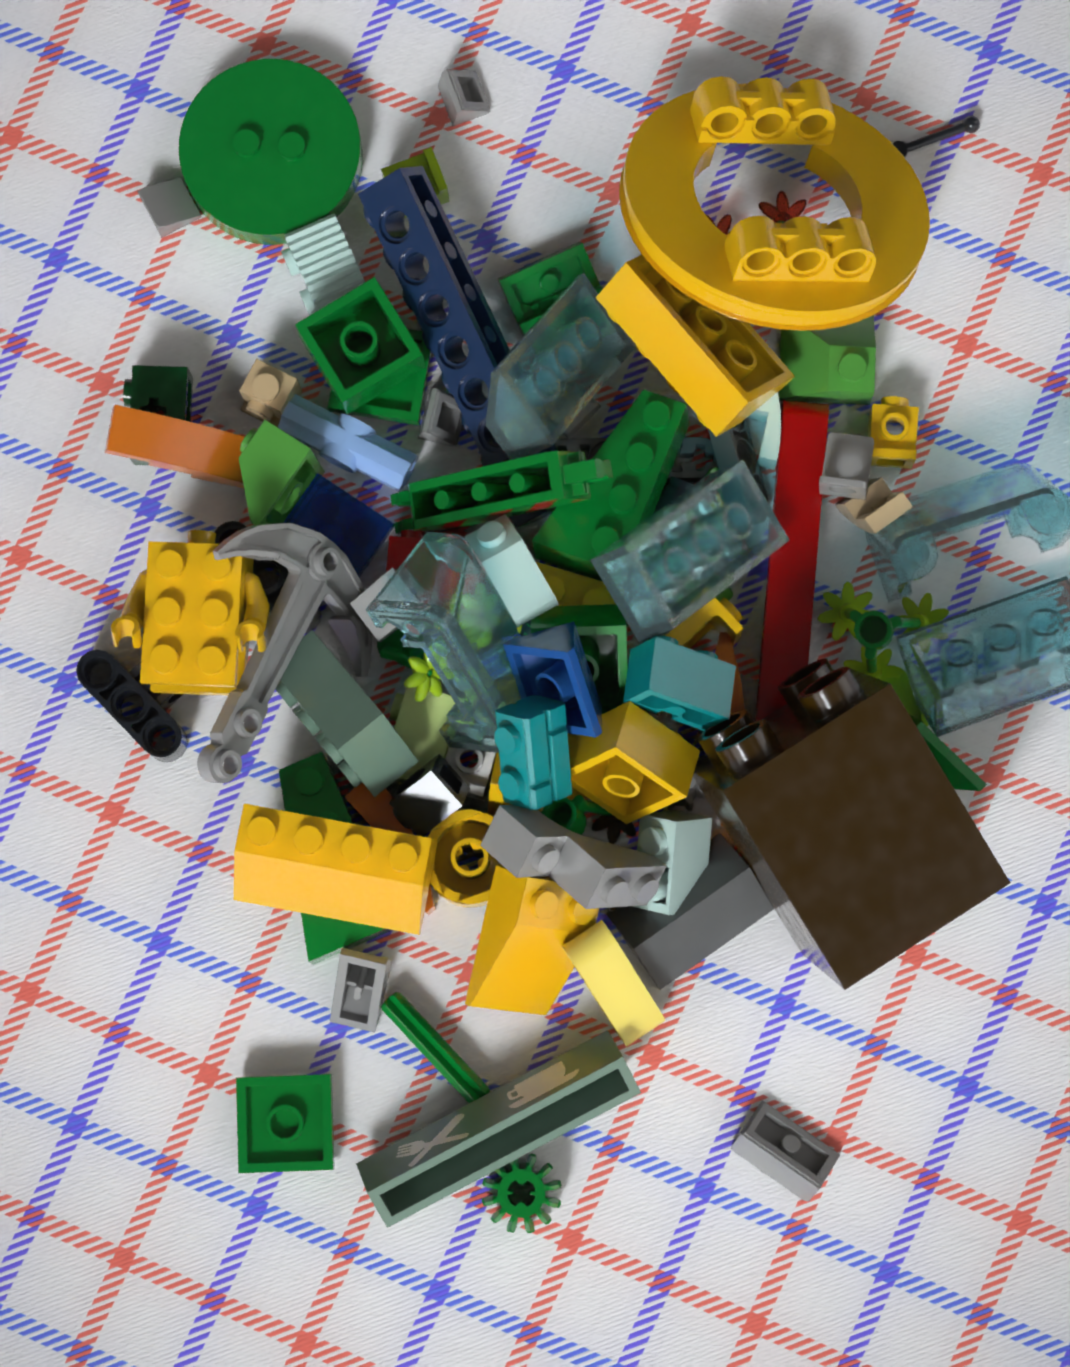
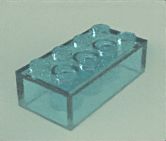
(690, 551)

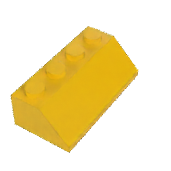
(705, 356)
(333, 868)

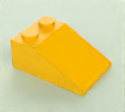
(521, 944)

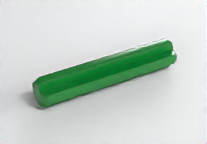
(434, 1047)

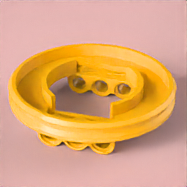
(767, 271)

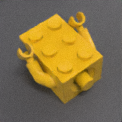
(193, 617)

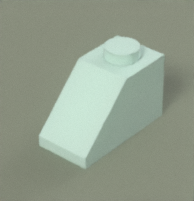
(511, 570)

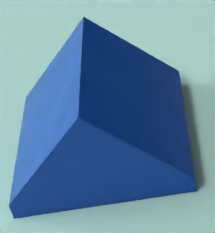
(556, 668)

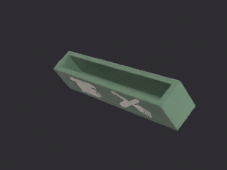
(497, 1128)

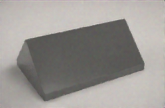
(713, 913)

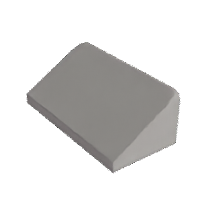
(785, 1151)

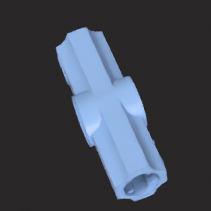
(348, 443)

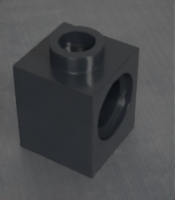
(429, 796)

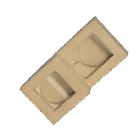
(877, 510)

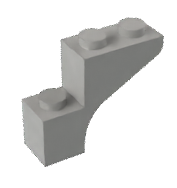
(585, 867)

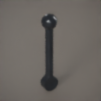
(970, 124)

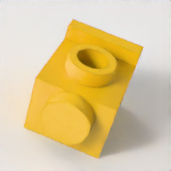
(890, 449)

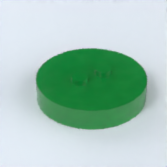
(270, 149)

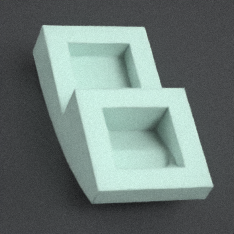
(771, 414)

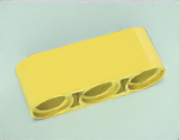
(613, 983)

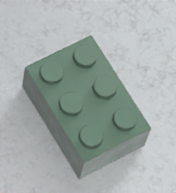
(345, 715)

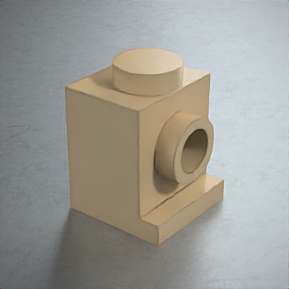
(267, 392)

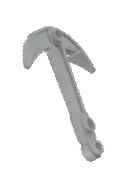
(315, 573)

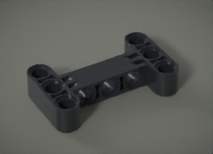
(155, 707)

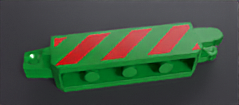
(500, 489)

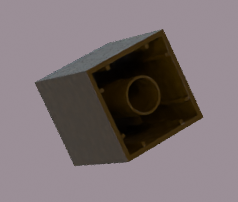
(846, 820)

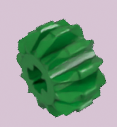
(521, 1209)

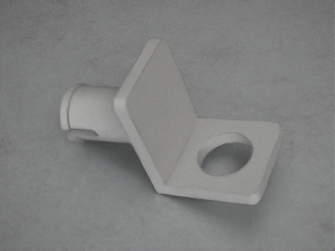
(846, 466)

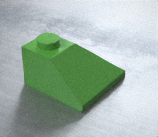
(830, 364)
(275, 472)

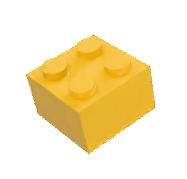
(632, 764)

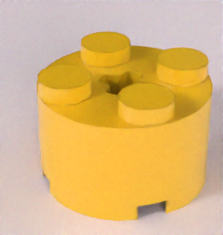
(456, 882)

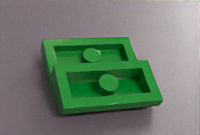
(540, 283)

